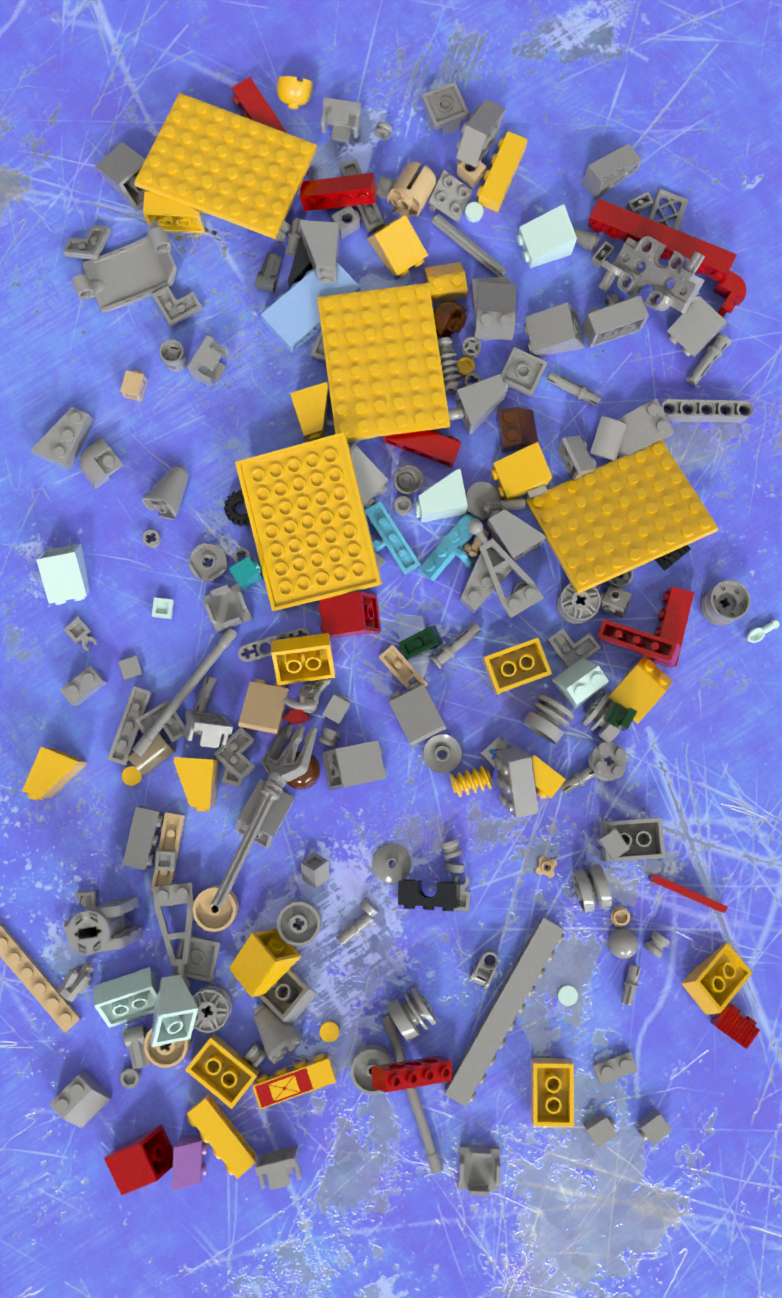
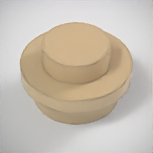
(620, 916)

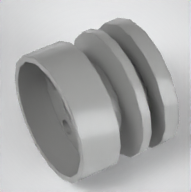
(734, 599)
(576, 613)
(596, 713)
(547, 720)
(221, 1006)
(411, 1014)

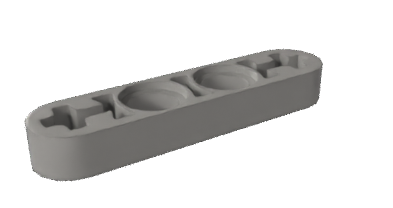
(295, 632)

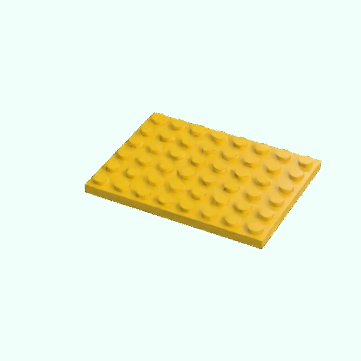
(226, 165)
(383, 362)
(621, 516)
(308, 522)

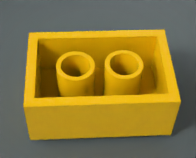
(303, 659)
(516, 666)
(222, 1070)
(552, 1092)

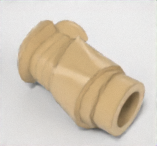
(473, 549)

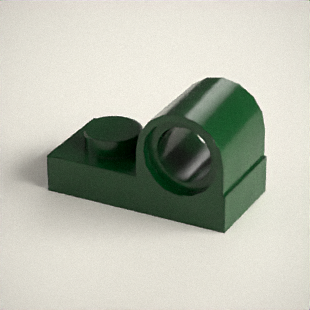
(420, 642)
(620, 716)

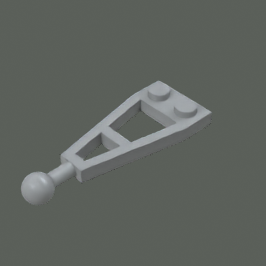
(519, 600)
(174, 895)

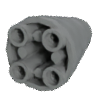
(276, 1034)

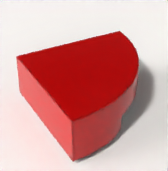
(297, 716)

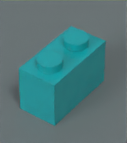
(246, 573)

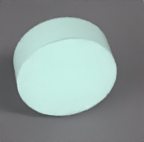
(474, 212)
(567, 995)

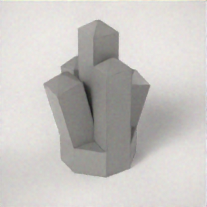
(76, 982)

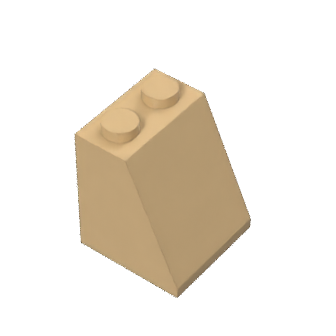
(264, 707)

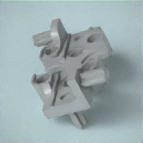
(630, 258)

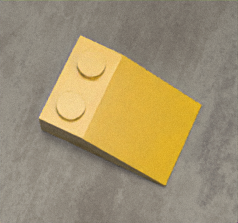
(171, 214)
(641, 687)
(717, 979)

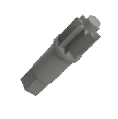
(509, 505)

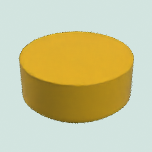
(466, 366)
(131, 776)
(329, 1031)

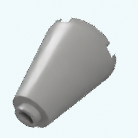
(167, 493)

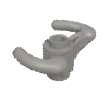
(308, 696)

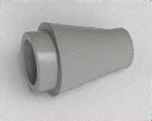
(587, 239)

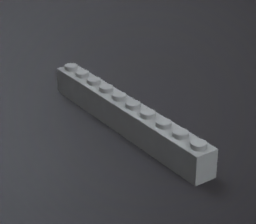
(503, 1011)

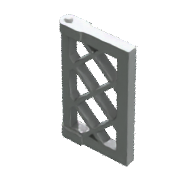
(671, 199)

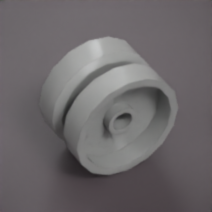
(591, 888)
(299, 934)
(364, 1058)

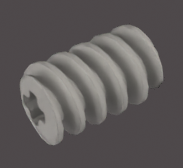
(449, 372)

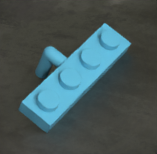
(391, 538)
(448, 549)

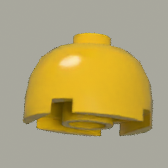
(294, 91)

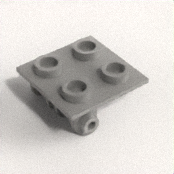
(449, 196)

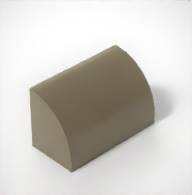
(153, 756)

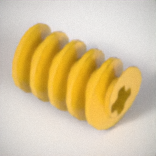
(471, 781)

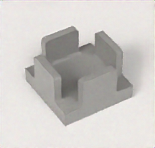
(444, 108)
(343, 117)
(206, 363)
(227, 607)
(211, 727)
(278, 1166)
(479, 1169)

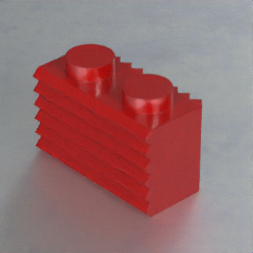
(735, 1026)

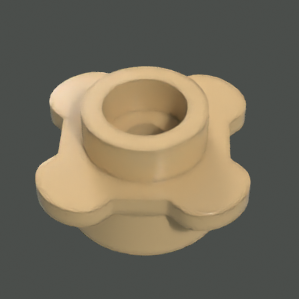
(541, 866)

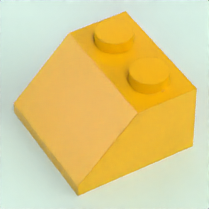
(446, 282)
(546, 779)

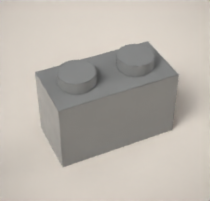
(83, 686)

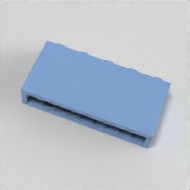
(296, 313)

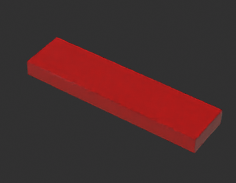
(687, 893)

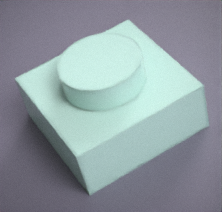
(162, 608)

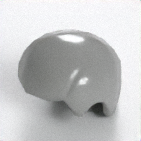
(408, 479)
(622, 943)

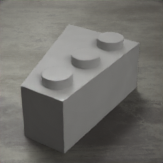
(610, 171)
(479, 584)

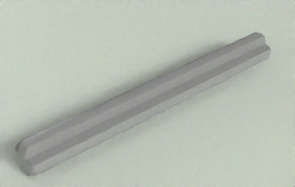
(468, 246)

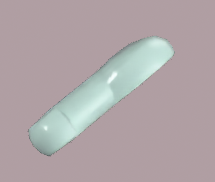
(758, 633)

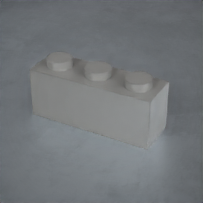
(143, 838)

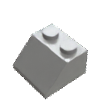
(576, 457)
(80, 1100)

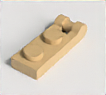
(400, 666)

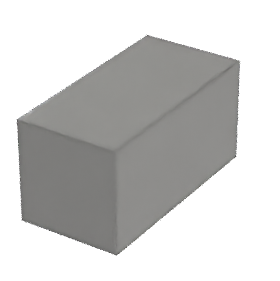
(640, 203)
(602, 254)

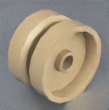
(208, 917)
(166, 1054)

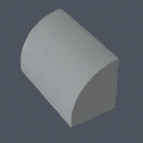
(608, 438)

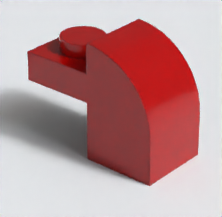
(732, 290)

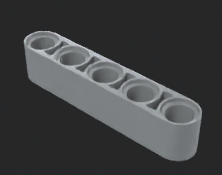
(713, 407)

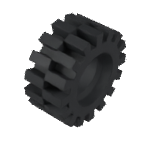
(230, 509)
(669, 559)

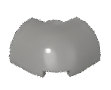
(99, 463)

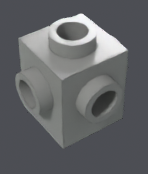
(615, 601)

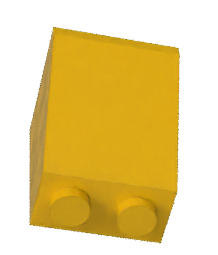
(398, 246)
(312, 410)
(521, 472)
(51, 772)
(198, 781)
(263, 961)

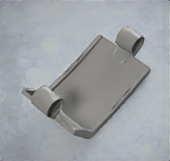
(128, 272)

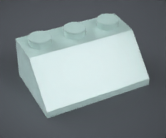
(126, 997)

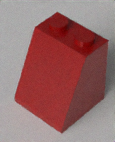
(349, 614)
(141, 1160)

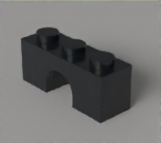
(411, 895)

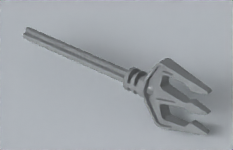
(280, 773)

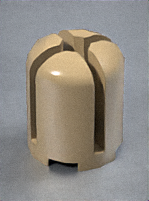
(412, 189)

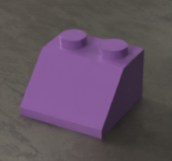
(188, 1161)

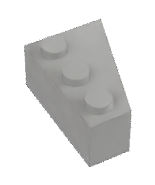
(64, 439)

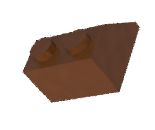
(516, 428)

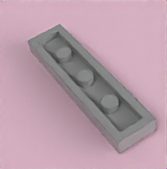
(369, 212)
(128, 730)

